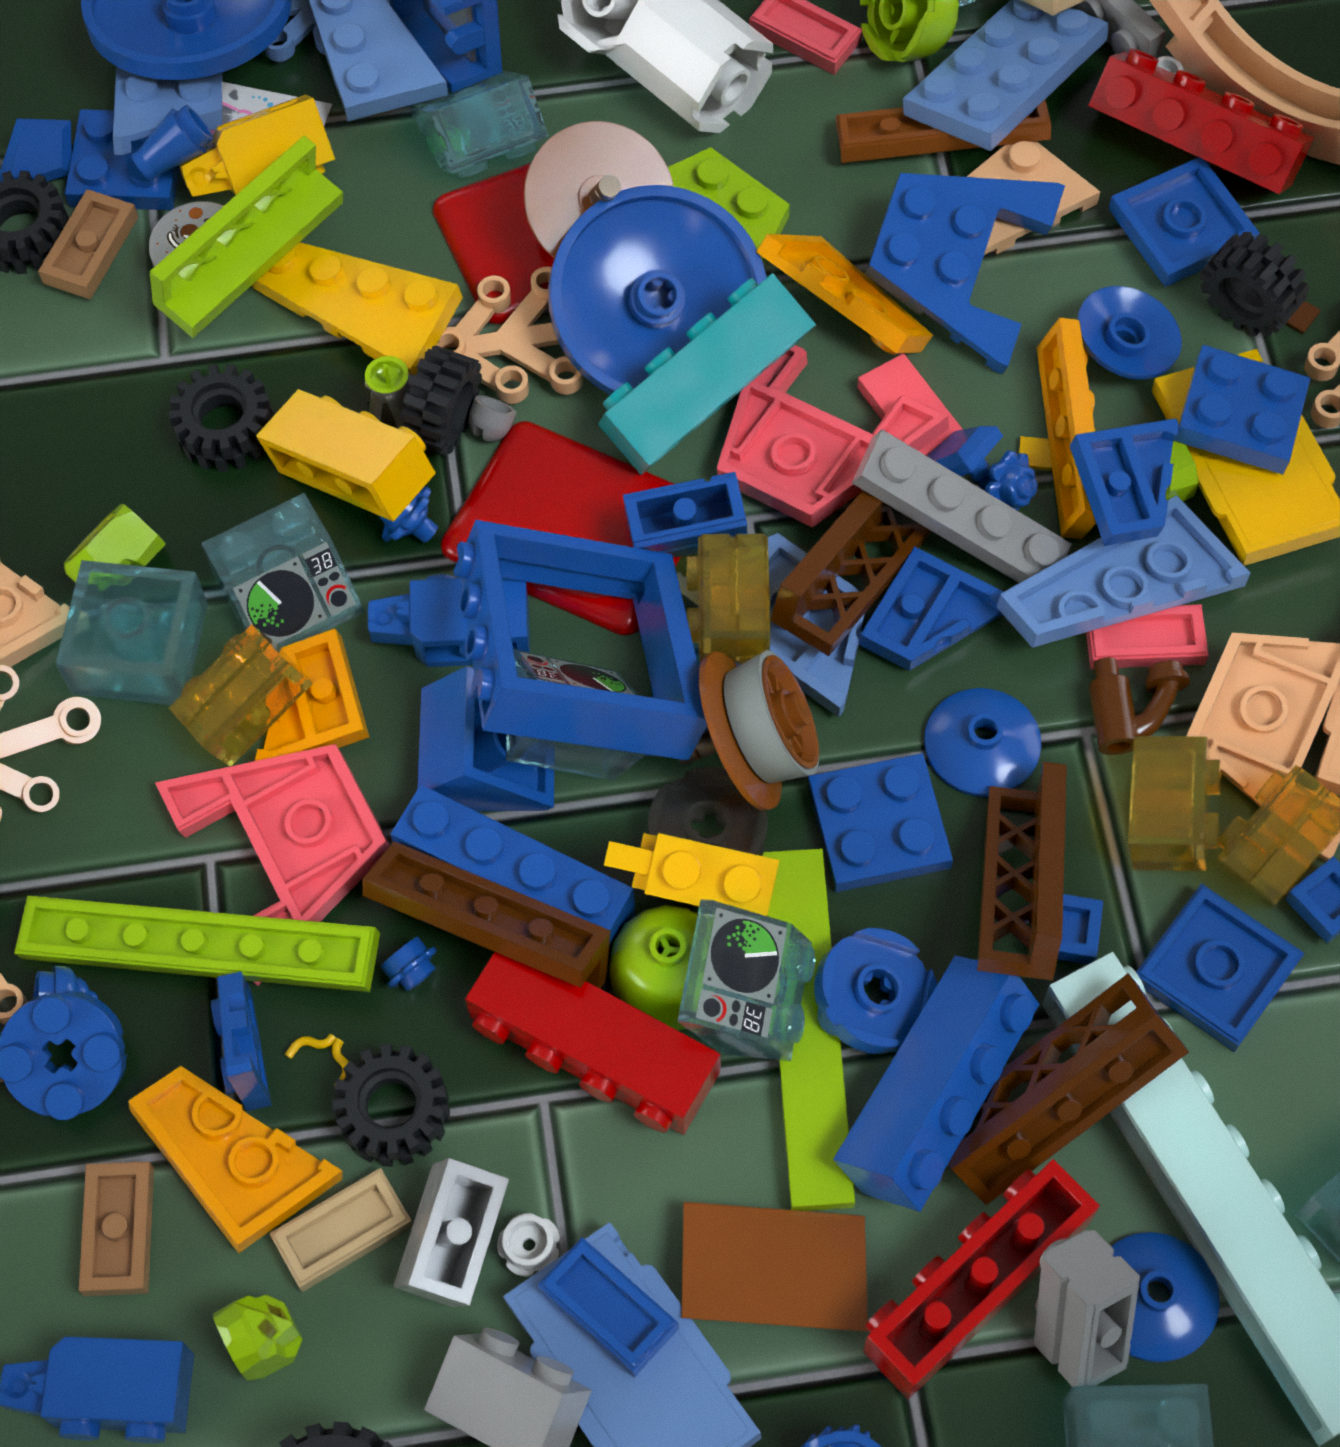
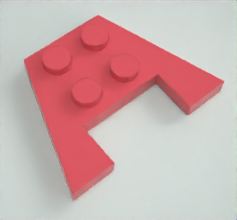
(802, 455)
(301, 819)

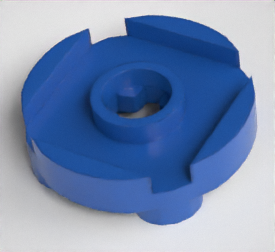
(841, 997)
(27, 1062)

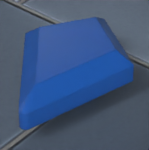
(39, 147)
(966, 449)

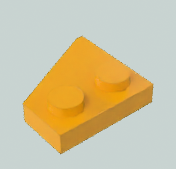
(327, 710)

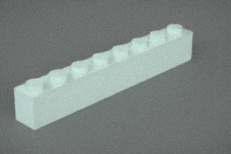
(1227, 1215)

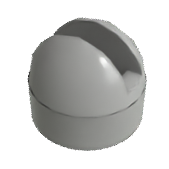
(490, 418)

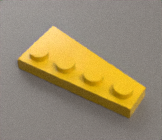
(364, 301)

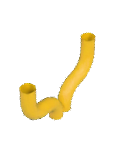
(320, 1044)

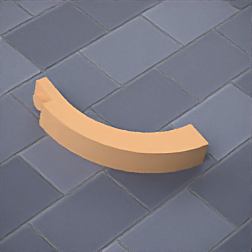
(1230, 61)

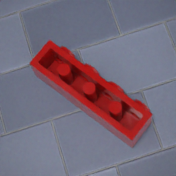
(1202, 121)
(597, 1039)
(978, 1280)

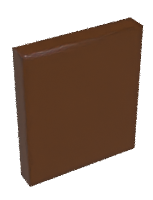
(1303, 317)

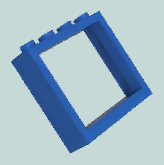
(568, 713)

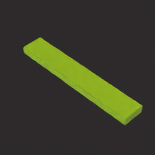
(198, 943)
(814, 1077)

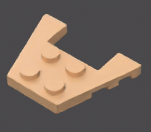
(1267, 707)

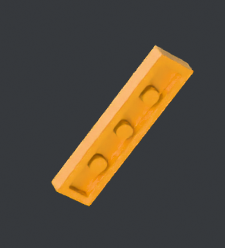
(1067, 413)

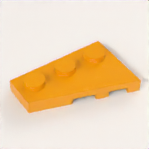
(846, 289)
(228, 1159)

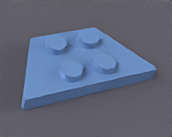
(146, 101)
(819, 675)

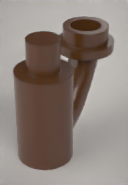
(1114, 706)

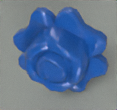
(1011, 480)
(411, 520)

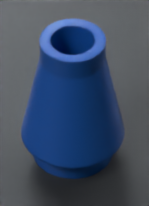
(173, 142)

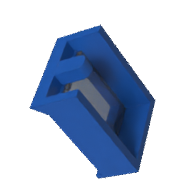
(456, 37)

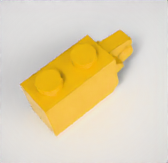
(253, 143)
(696, 871)

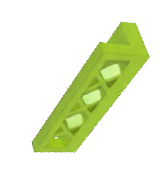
(244, 239)

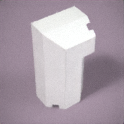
(683, 51)

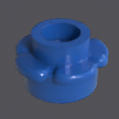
(409, 965)

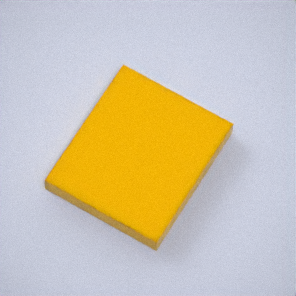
(1037, 452)

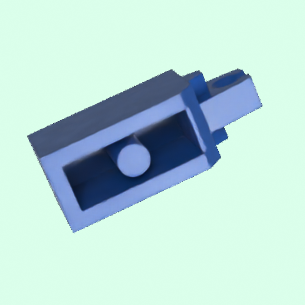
(432, 620)
(105, 1387)

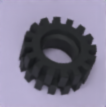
(36, 240)
(1254, 284)
(214, 392)
(441, 398)
(380, 1070)

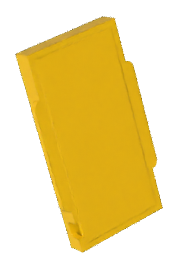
(1257, 507)

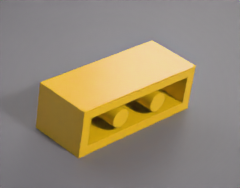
(347, 454)

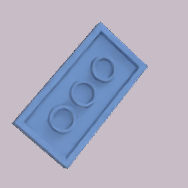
(1004, 72)

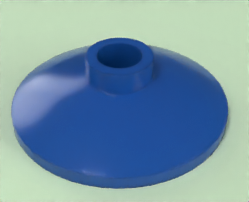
(1129, 332)
(975, 763)
(1186, 1320)

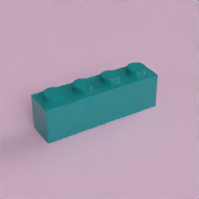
(705, 373)

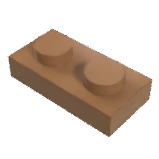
(88, 244)
(116, 1229)

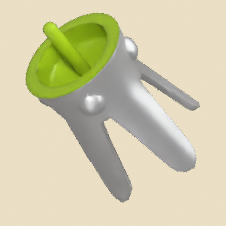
(387, 383)

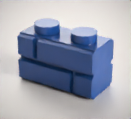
(677, 514)

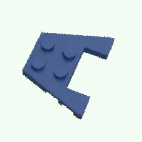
(937, 242)

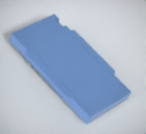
(671, 1402)

